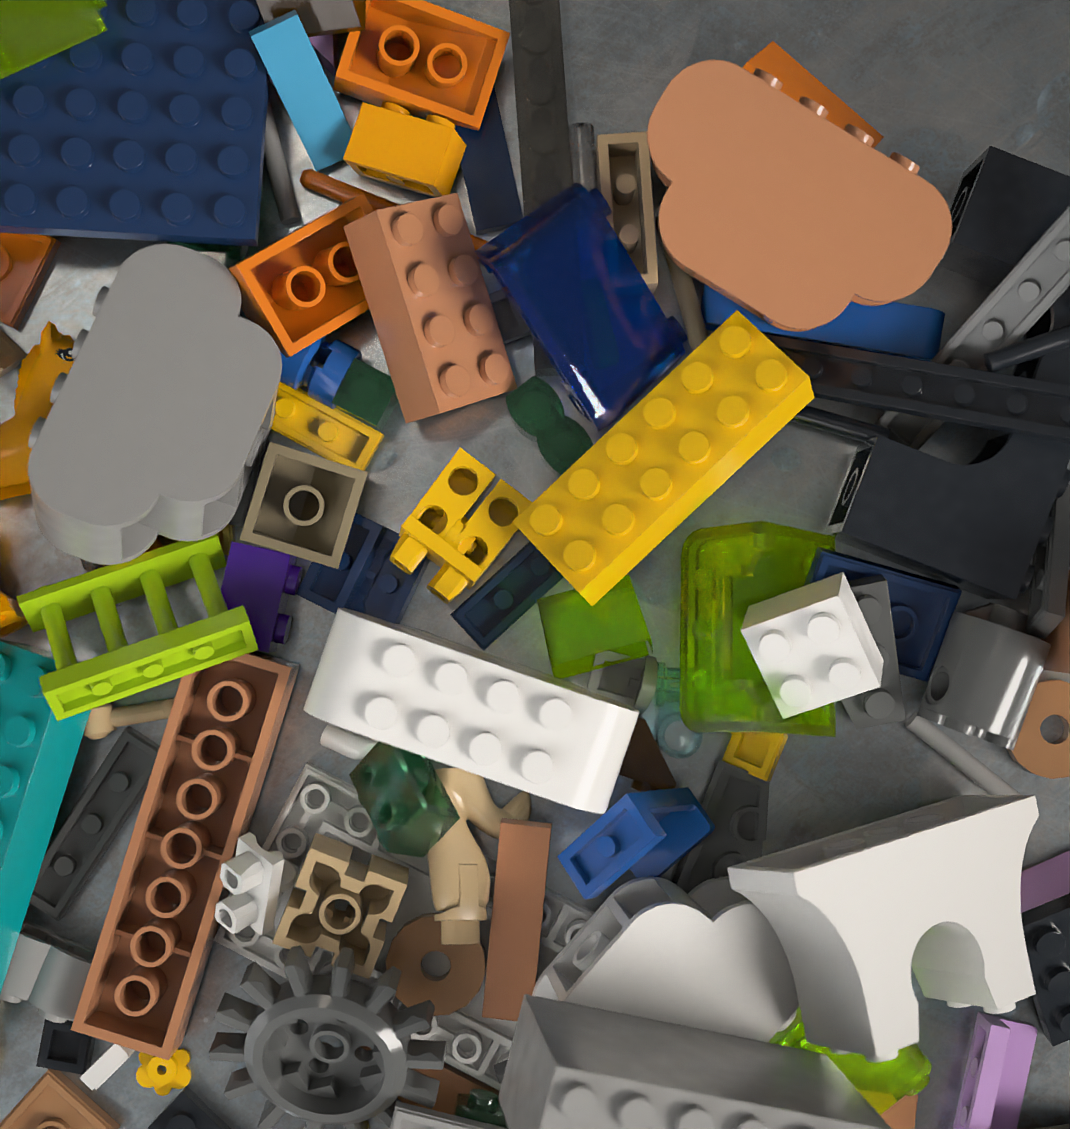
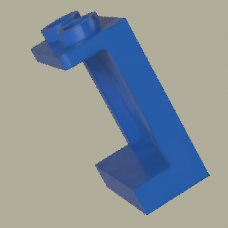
(639, 833)

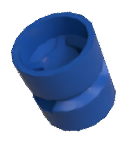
(323, 382)

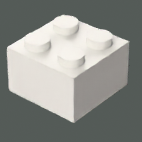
(813, 646)

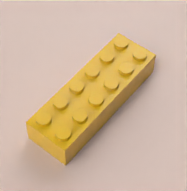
(665, 457)

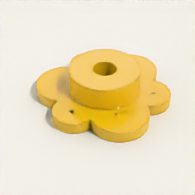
(176, 1074)

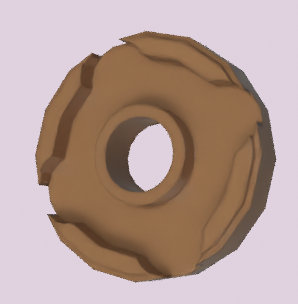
(1034, 752)
(415, 985)

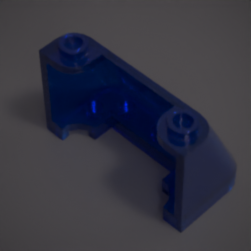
(585, 303)

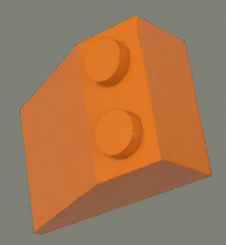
(422, 61)

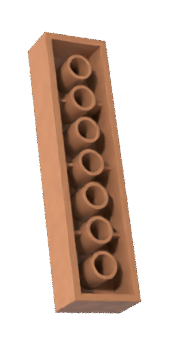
(185, 829)

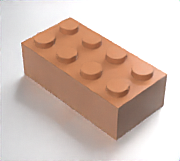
(430, 306)

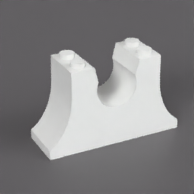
(893, 892)

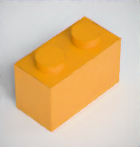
(405, 149)

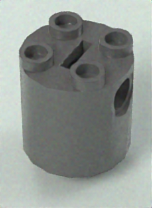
(985, 674)

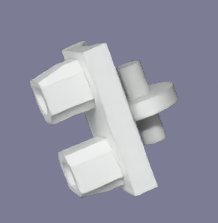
(254, 886)

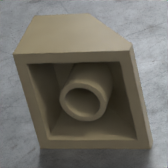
(303, 505)

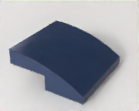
(365, 575)

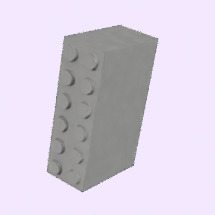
(634, 1072)

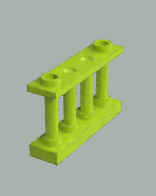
(148, 662)

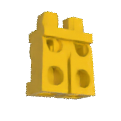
(450, 539)

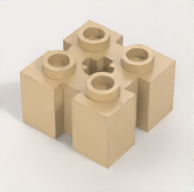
(331, 875)

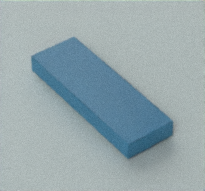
(303, 88)

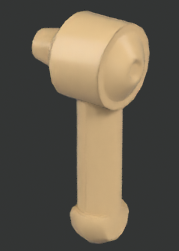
(106, 718)

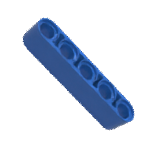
(881, 329)

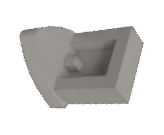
(625, 682)

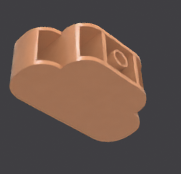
(786, 203)

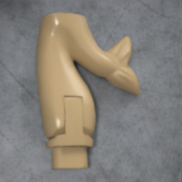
(456, 861)

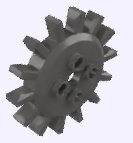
(348, 1080)

